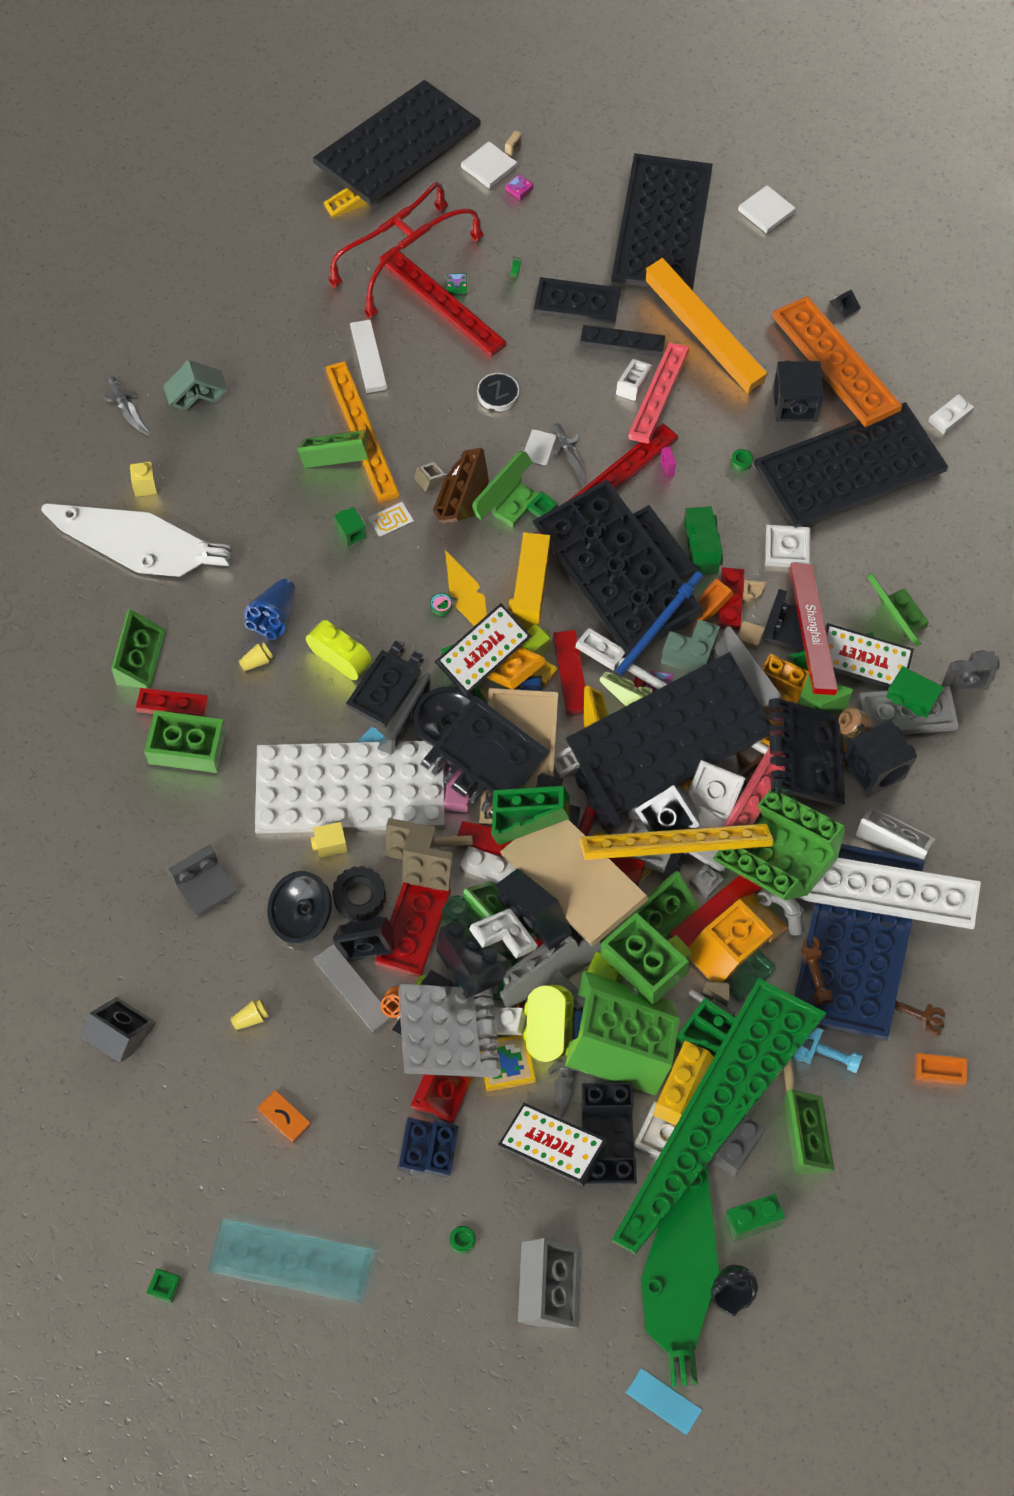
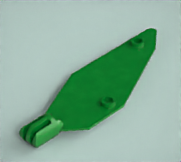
(681, 1277)

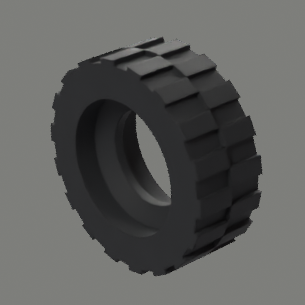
(354, 876)

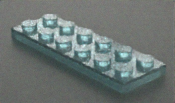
(291, 1261)

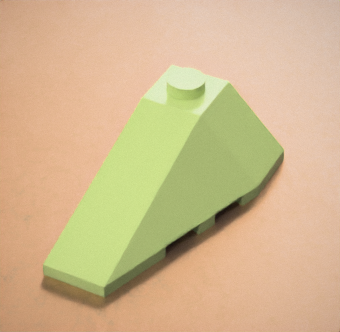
(623, 688)

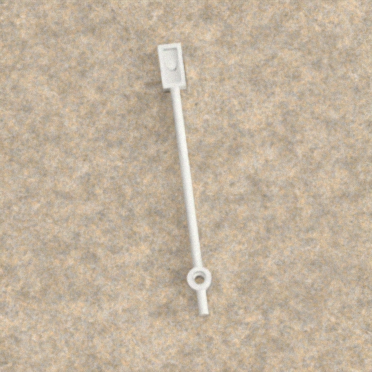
(612, 656)

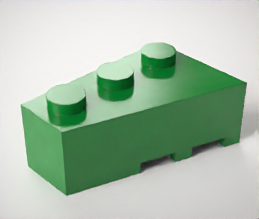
(703, 539)
(527, 811)
(706, 1027)

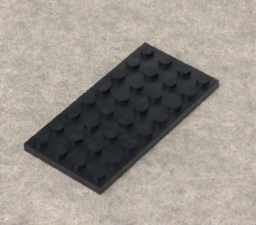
(396, 142)
(662, 218)
(849, 467)
(669, 732)

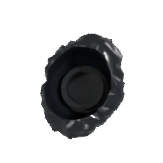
(734, 1289)

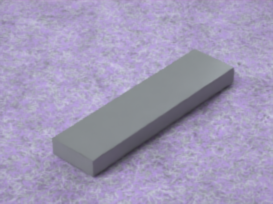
(352, 988)

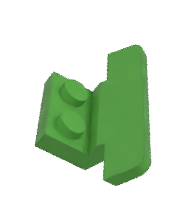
(506, 493)
(902, 610)

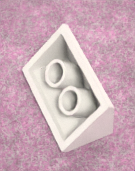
(893, 835)

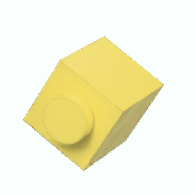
(143, 479)
(329, 840)

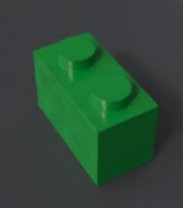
(914, 692)
(754, 1217)

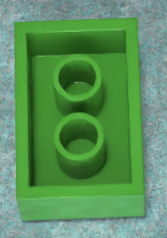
(185, 741)
(644, 958)

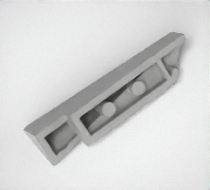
(755, 676)
(542, 964)

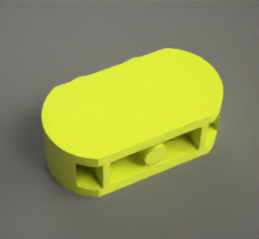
(339, 650)
(549, 1022)

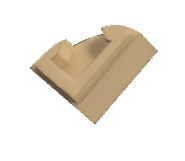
(752, 590)

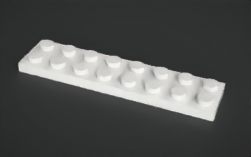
(898, 893)

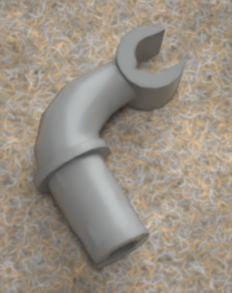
(791, 910)

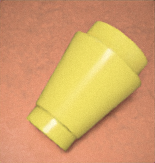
(256, 657)
(250, 1015)

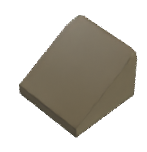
(429, 475)
(717, 991)

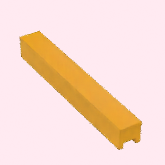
(705, 326)

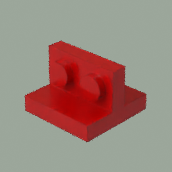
(441, 1095)

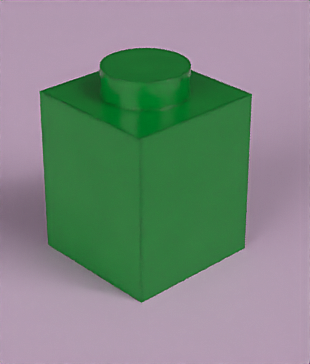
(350, 526)

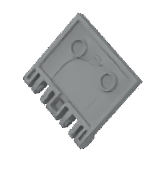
(446, 1033)

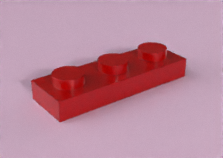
(731, 611)
(171, 702)

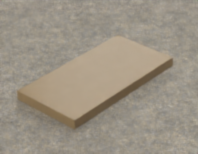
(535, 715)
(590, 891)

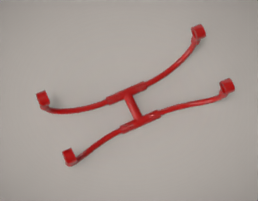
(397, 220)

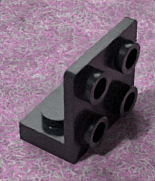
(784, 624)

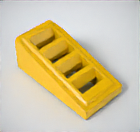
(354, 203)
(593, 710)

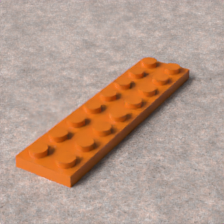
(839, 361)

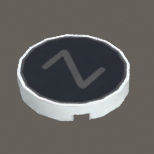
(498, 391)

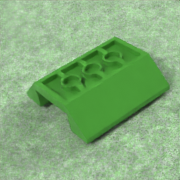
(801, 849)
(623, 1035)

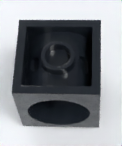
(798, 391)
(879, 758)

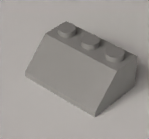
(549, 1284)

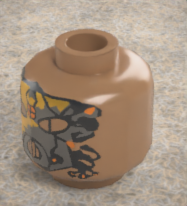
(854, 722)

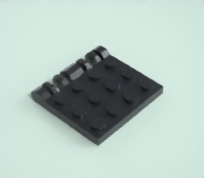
(486, 752)
(811, 752)

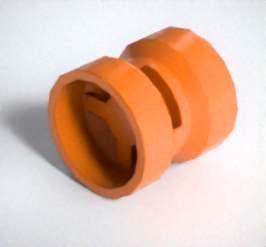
(392, 997)

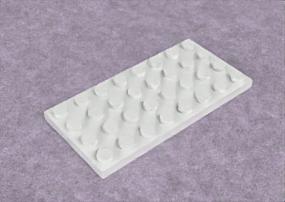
(345, 784)

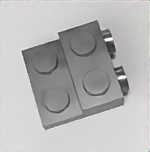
(972, 674)

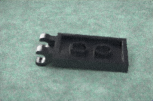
(386, 685)

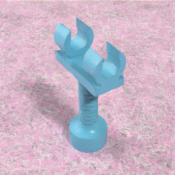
(804, 1055)

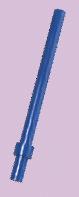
(685, 592)

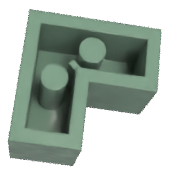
(194, 382)
(689, 652)

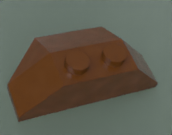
(462, 486)

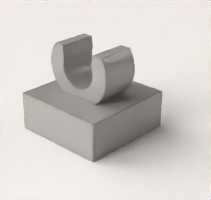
(706, 881)

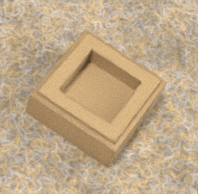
(513, 144)
(750, 634)

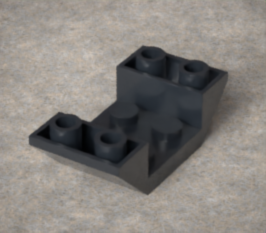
(609, 1113)

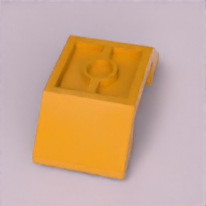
(787, 679)
(734, 938)

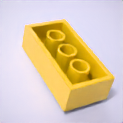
(531, 580)

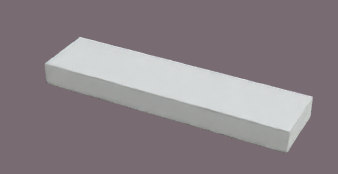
(368, 356)

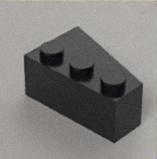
(534, 908)
(471, 964)

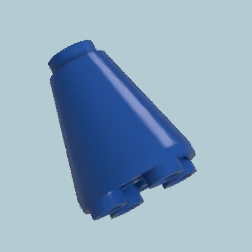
(271, 610)

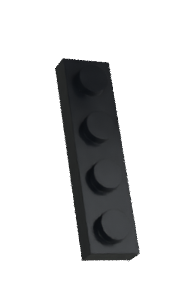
(622, 340)

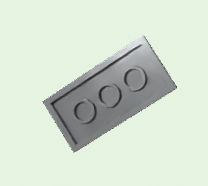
(883, 709)

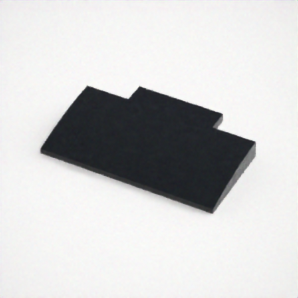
(621, 563)

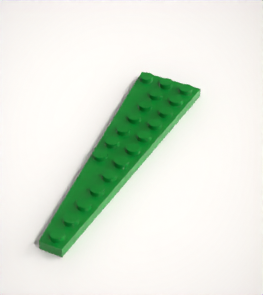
(746, 1064)

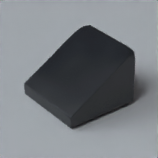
(845, 303)

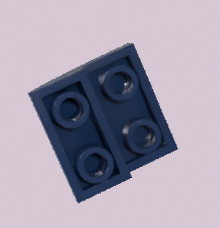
(428, 1147)

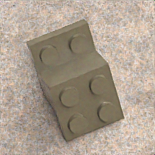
(421, 861)

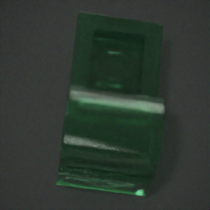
(450, 916)
(746, 976)

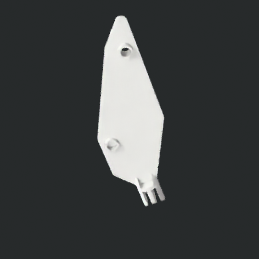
(137, 539)

